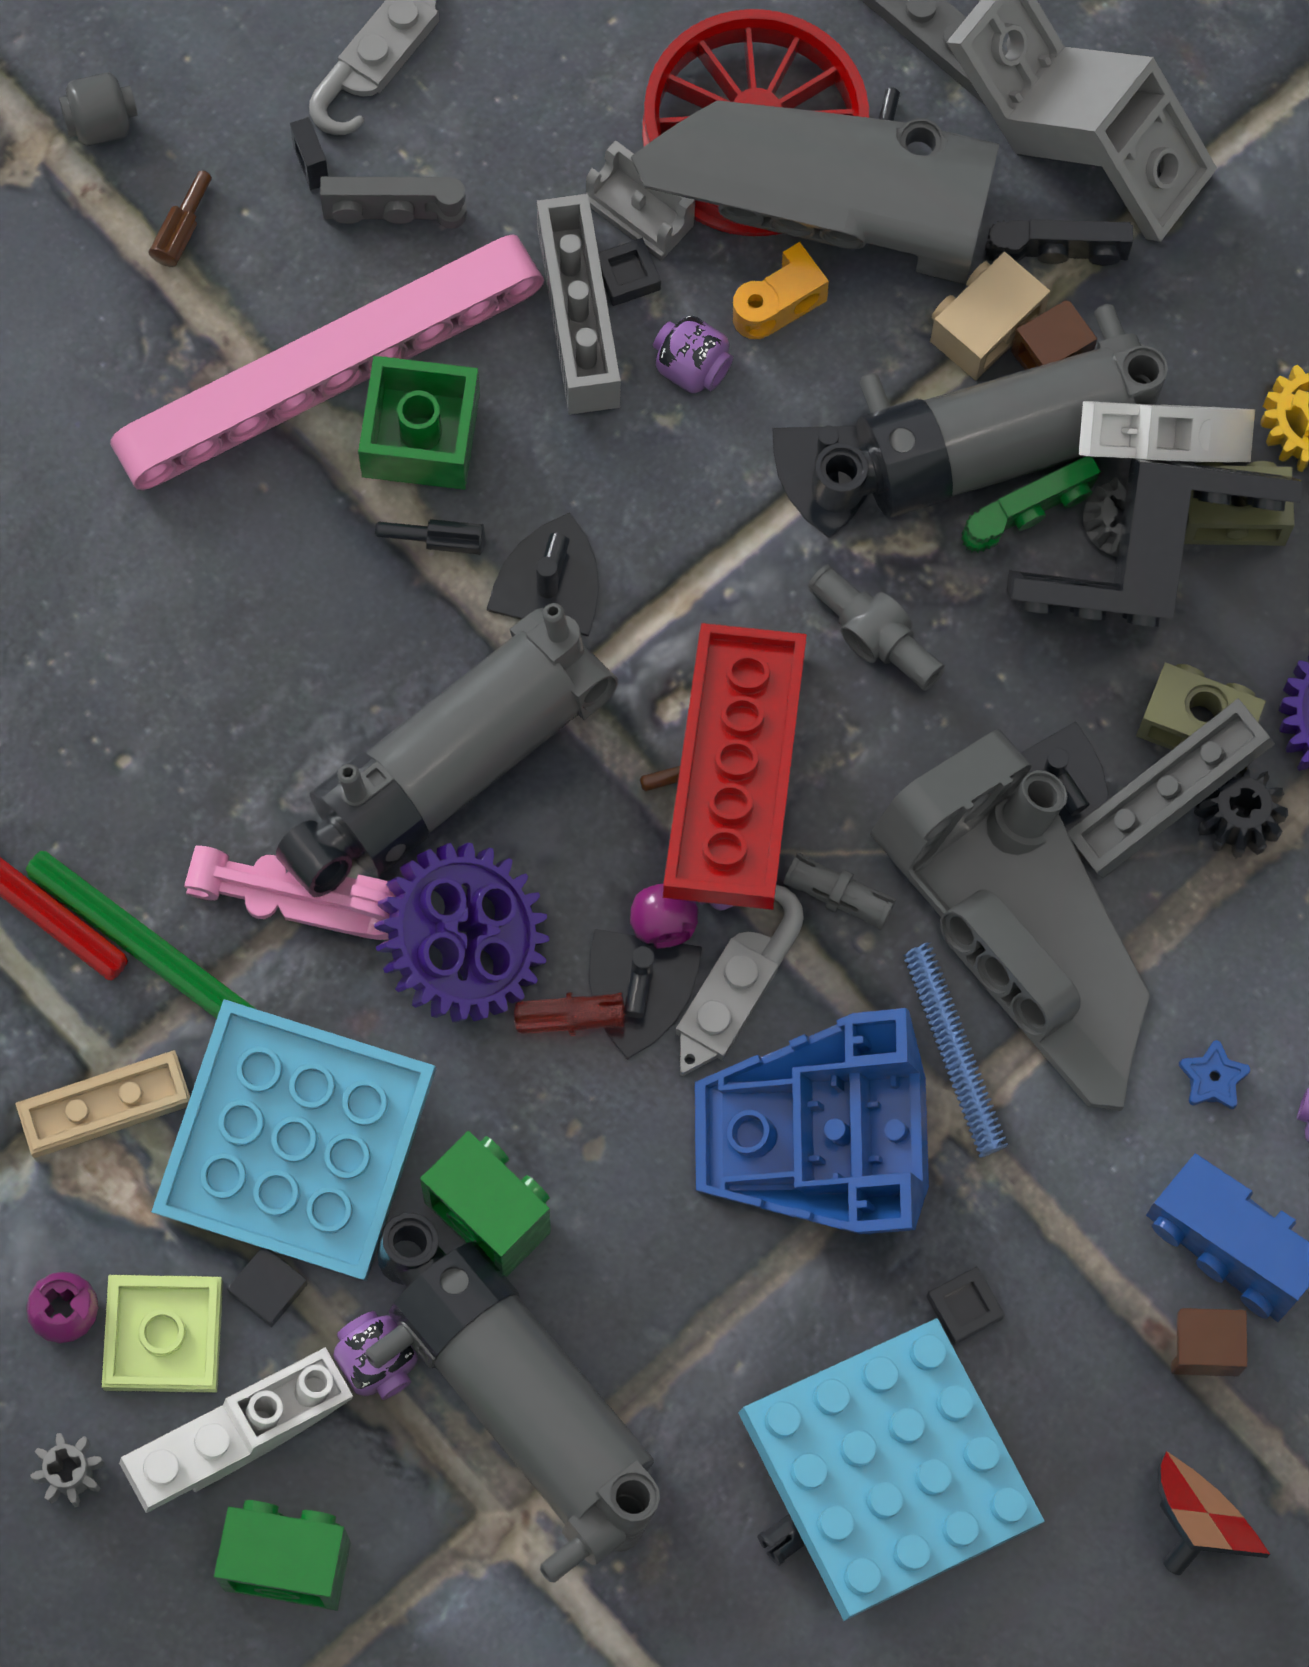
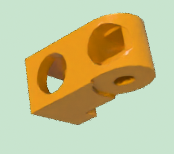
(781, 297)

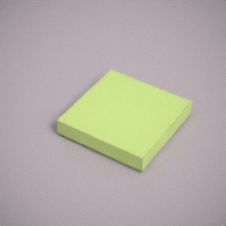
(162, 1333)

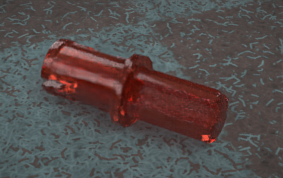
(570, 1013)

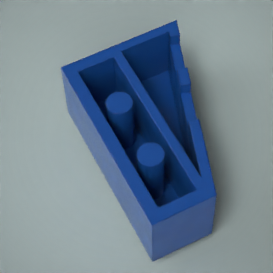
(1234, 1237)

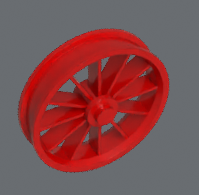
(749, 27)

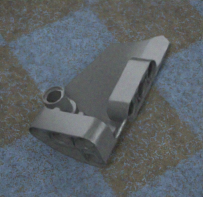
(831, 179)
(1021, 909)

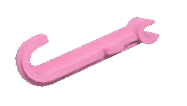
(267, 886)

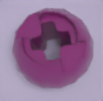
(662, 919)
(59, 1328)

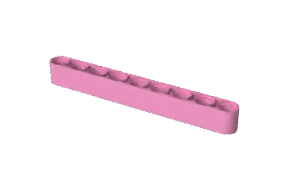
(325, 362)

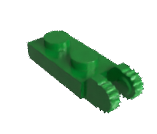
(1028, 504)

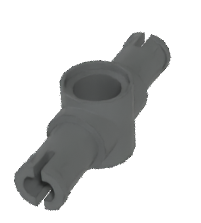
(876, 627)

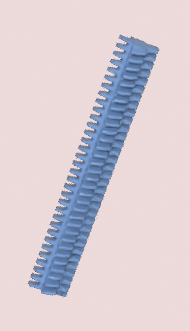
(954, 1050)

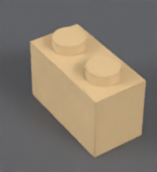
(985, 316)

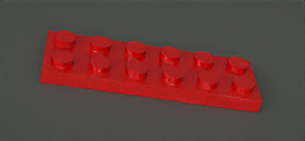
(735, 767)

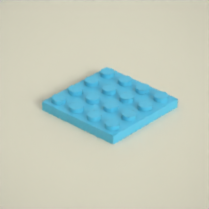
(294, 1140)
(890, 1468)

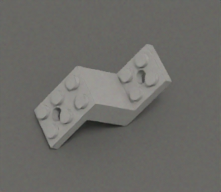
(1085, 109)

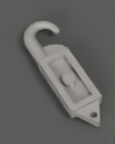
(373, 58)
(736, 987)

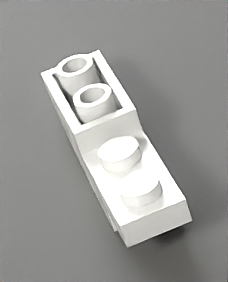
(1166, 432)
(237, 1431)

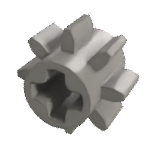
(81, 1476)

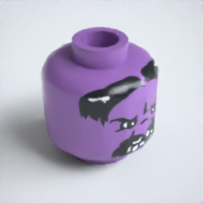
(692, 354)
(360, 1374)

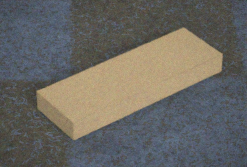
(103, 1104)

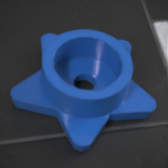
(1204, 1088)

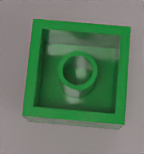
(419, 422)
(487, 1201)
(283, 1555)

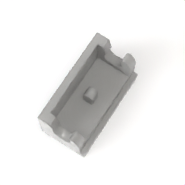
(635, 210)

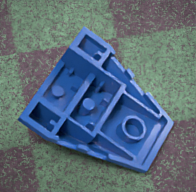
(822, 1127)

